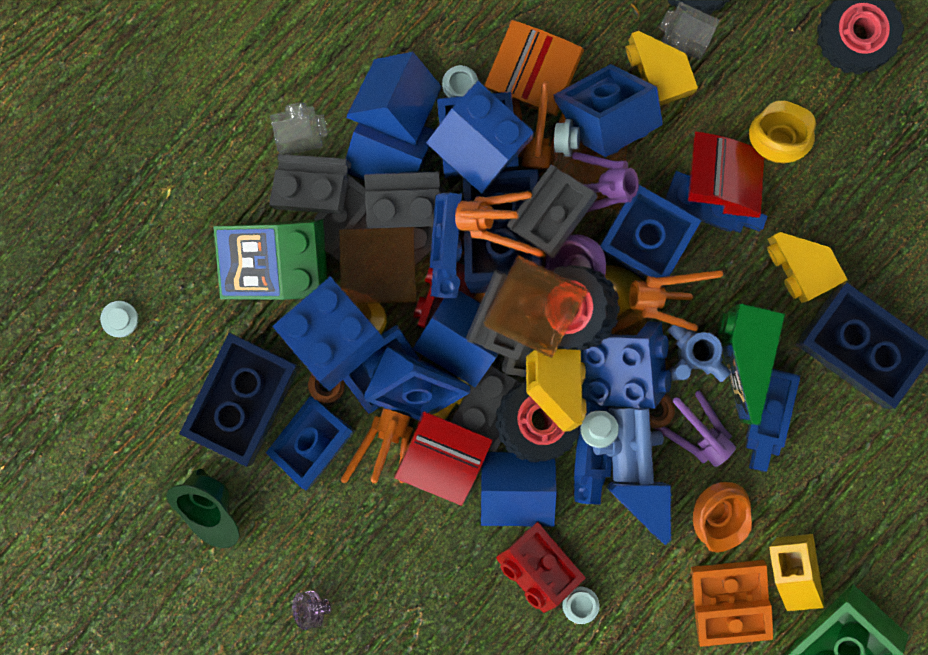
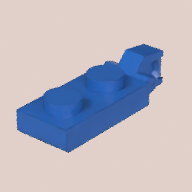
(709, 213)
(445, 246)
(775, 420)
(589, 467)

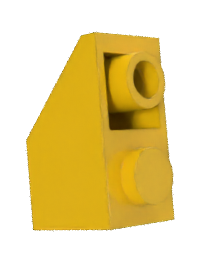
(662, 67)
(808, 265)
(557, 386)
(797, 572)

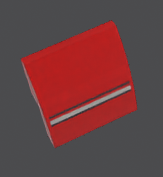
(726, 174)
(443, 458)

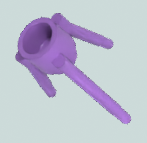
(617, 183)
(713, 443)

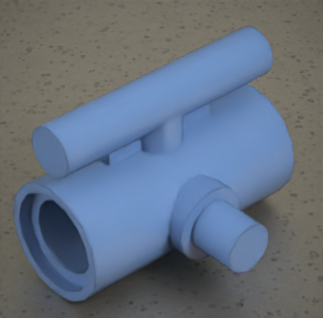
(687, 361)
(633, 446)

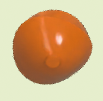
(722, 516)

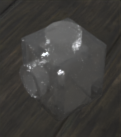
(688, 30)
(298, 129)

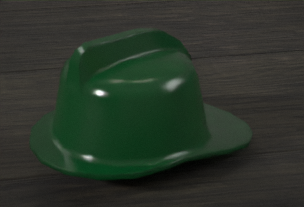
(204, 508)

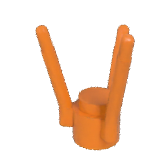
(537, 152)
(479, 215)
(652, 294)
(391, 428)

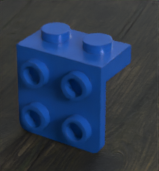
(628, 369)

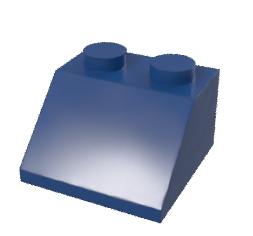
(611, 109)
(480, 137)

